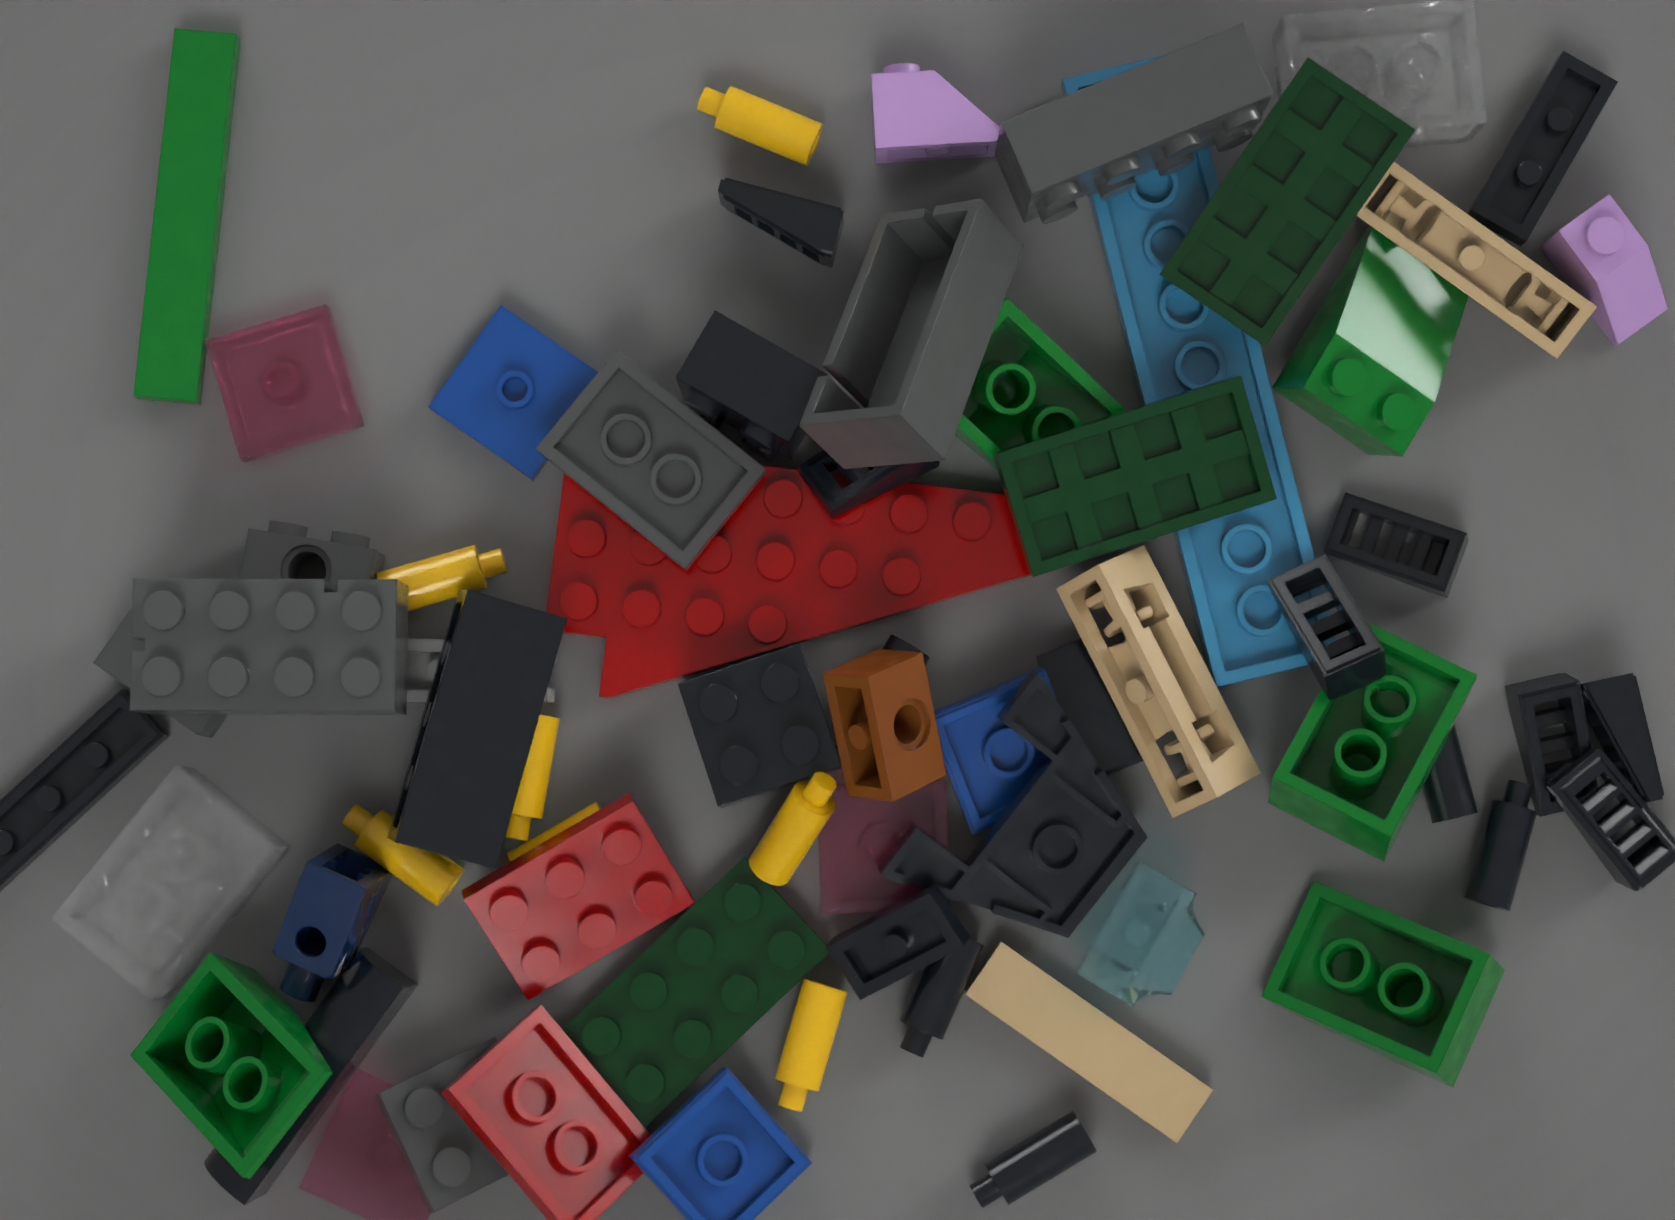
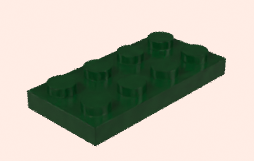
(1287, 201)
(1134, 475)
(695, 991)

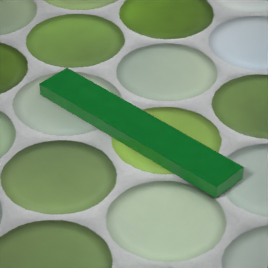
(187, 217)

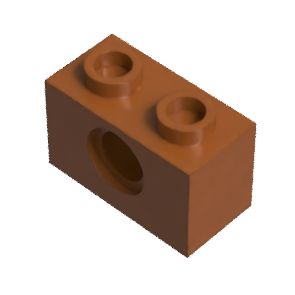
(884, 724)

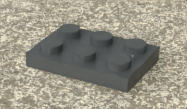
(651, 460)

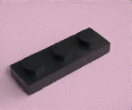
(1542, 148)

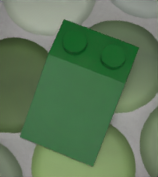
(1376, 348)
(1027, 389)
(1371, 750)
(1384, 982)
(234, 1060)

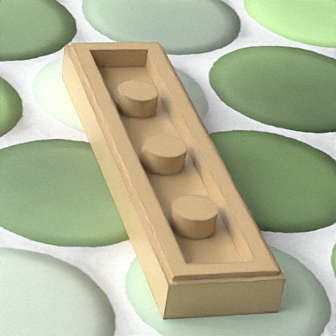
(1088, 1042)

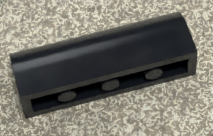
(477, 728)
(344, 1032)

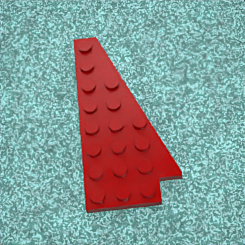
(770, 573)

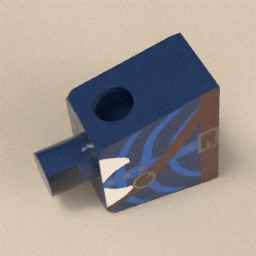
(328, 918)

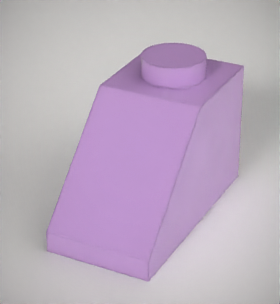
(926, 118)
(1610, 267)

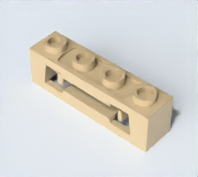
(1476, 260)
(1159, 680)

